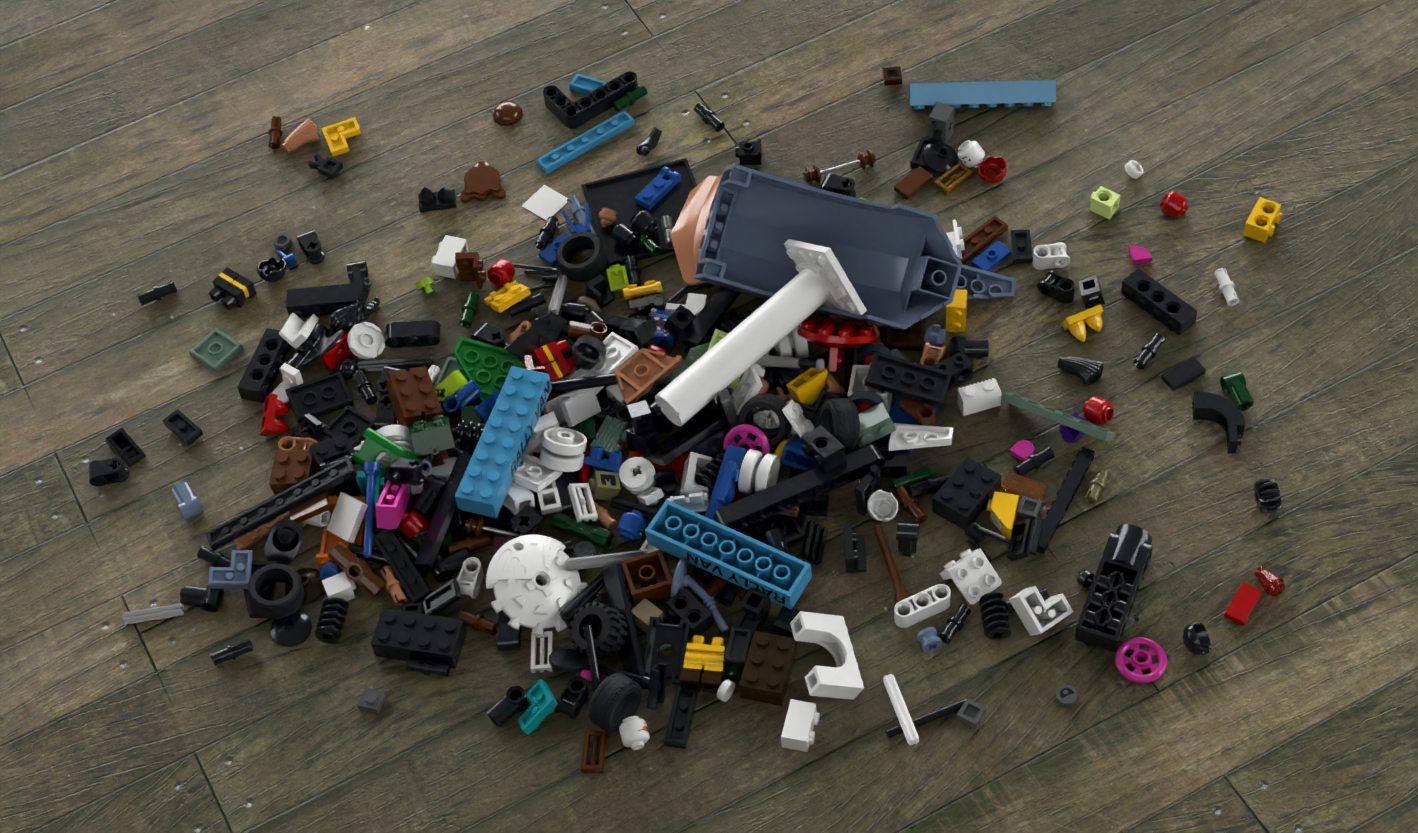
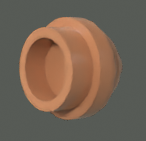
(607, 217)

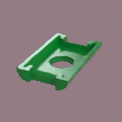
(377, 443)

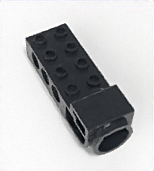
(1115, 587)

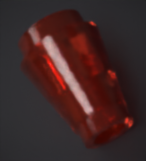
(1270, 582)

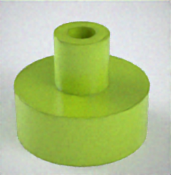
(426, 284)

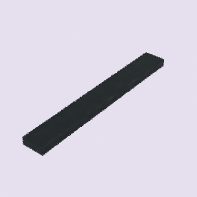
(280, 503)

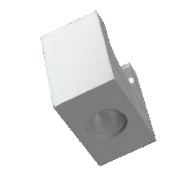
(573, 406)

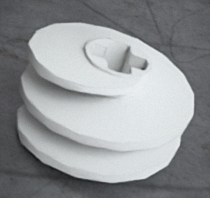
(637, 475)

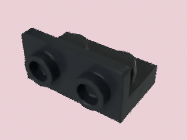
(854, 550)

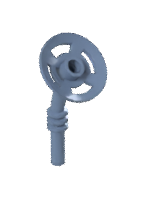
(683, 580)

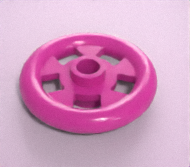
(743, 430)
(1136, 675)

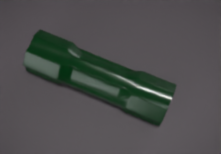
(596, 535)

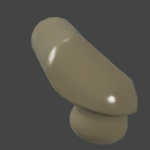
(592, 303)

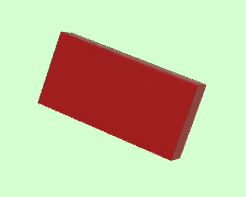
(1243, 603)

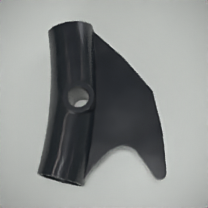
(314, 347)

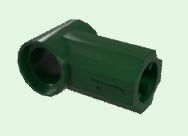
(1236, 388)

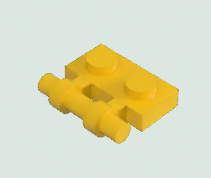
(507, 296)

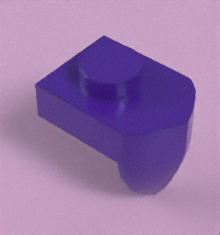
(1069, 434)

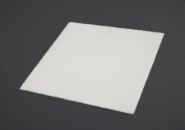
(545, 202)

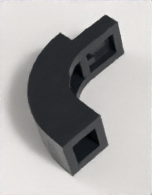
(1221, 411)

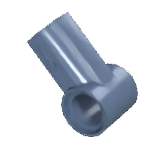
(187, 502)

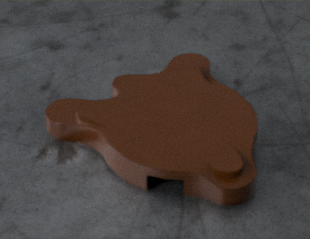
(481, 182)

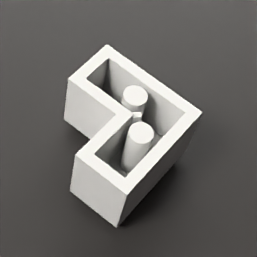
(1039, 614)

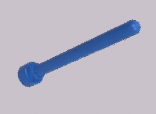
(371, 470)

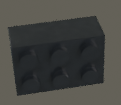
(966, 493)

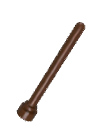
(900, 594)

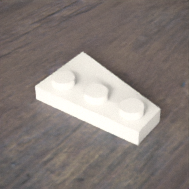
(919, 436)

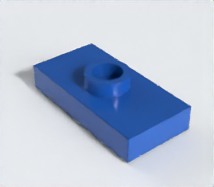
(549, 253)
(992, 257)

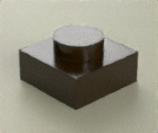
(892, 75)

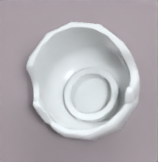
(882, 506)

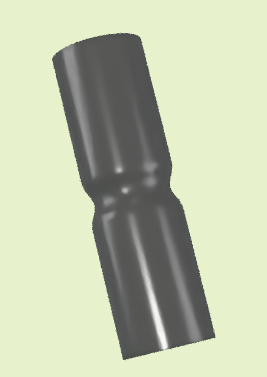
(667, 226)

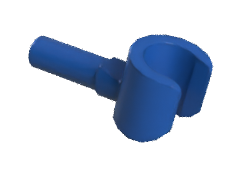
(289, 259)

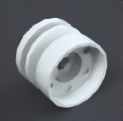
(397, 434)

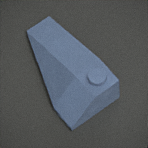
(985, 284)

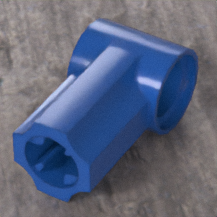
(463, 397)

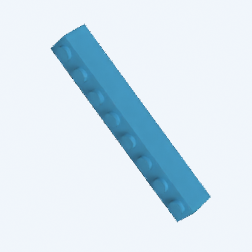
(983, 92)

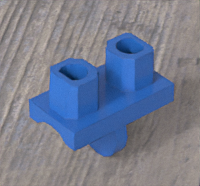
(601, 463)

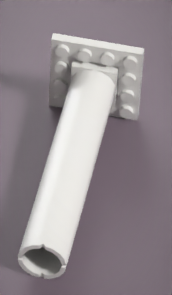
(818, 284)

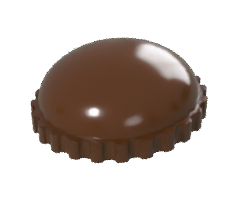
(507, 113)

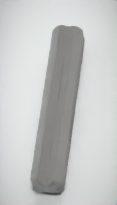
(153, 613)

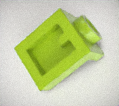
(617, 277)

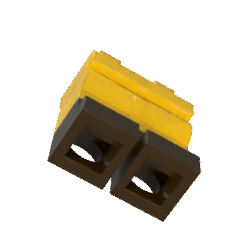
(704, 658)

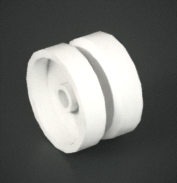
(792, 345)
(563, 449)
(758, 472)

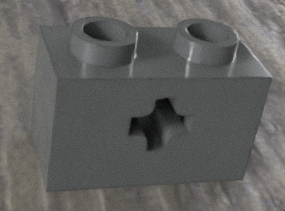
(941, 123)

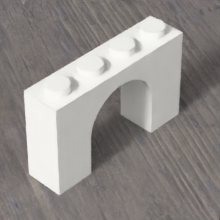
(831, 633)

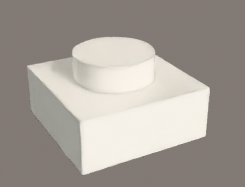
(651, 496)

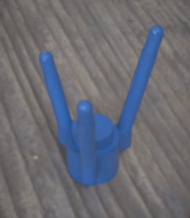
(579, 227)

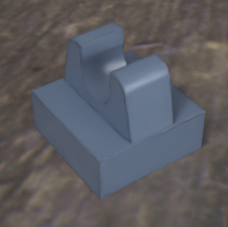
(935, 335)

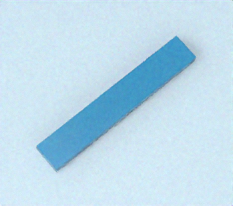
(585, 142)

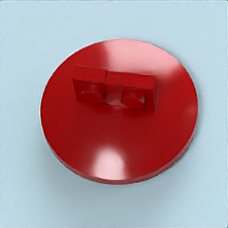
(836, 336)

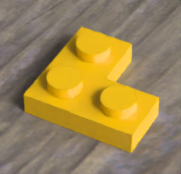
(337, 133)

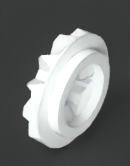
(765, 419)

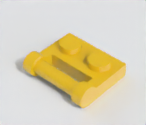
(648, 288)

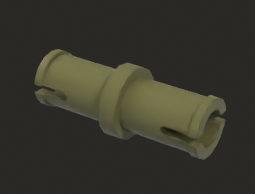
(1096, 486)

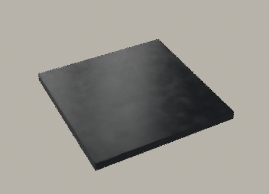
(619, 195)

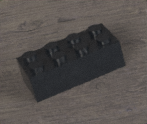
(418, 636)

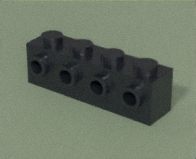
(322, 299)

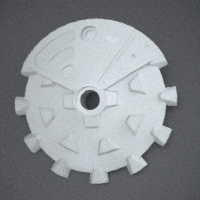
(514, 576)

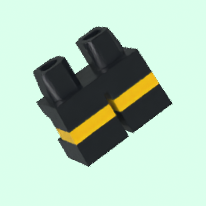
(232, 288)

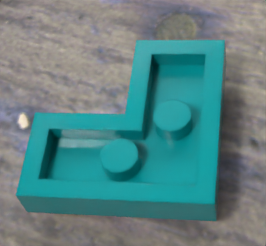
(542, 705)

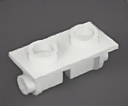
(695, 502)

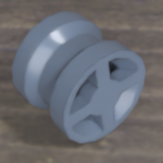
(929, 640)

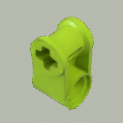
(450, 385)

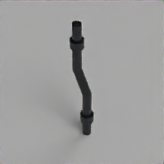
(675, 298)

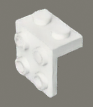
(799, 423)
(972, 575)

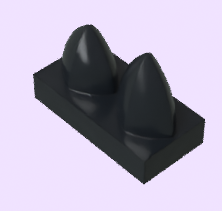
(436, 200)

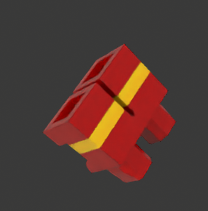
(552, 358)

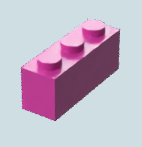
(392, 505)

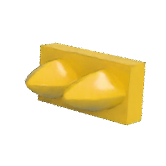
(1076, 322)

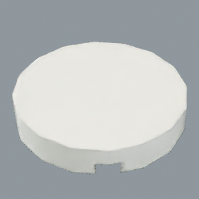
(366, 340)

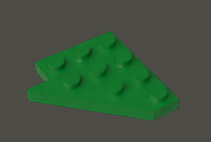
(484, 364)

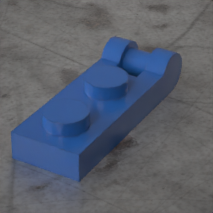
(657, 188)

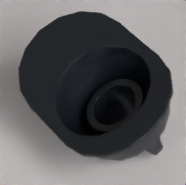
(587, 352)
(284, 541)

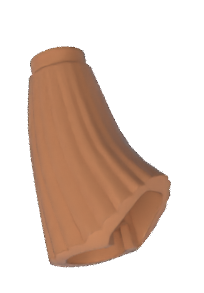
(302, 135)

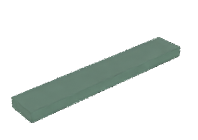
(1058, 416)

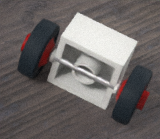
(864, 396)

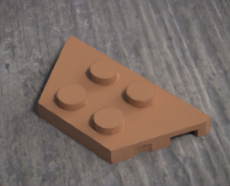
(642, 371)

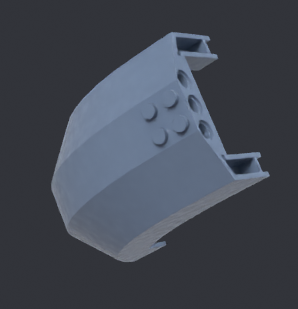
(889, 252)

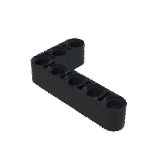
(591, 105)

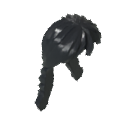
(352, 315)

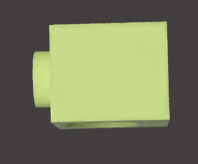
(1104, 202)

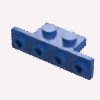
(726, 480)

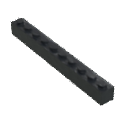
(1064, 497)

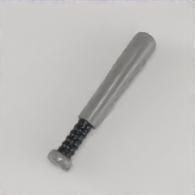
(789, 362)

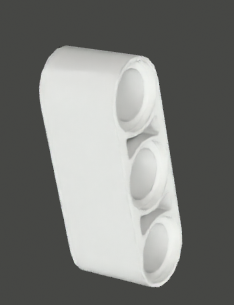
(916, 613)

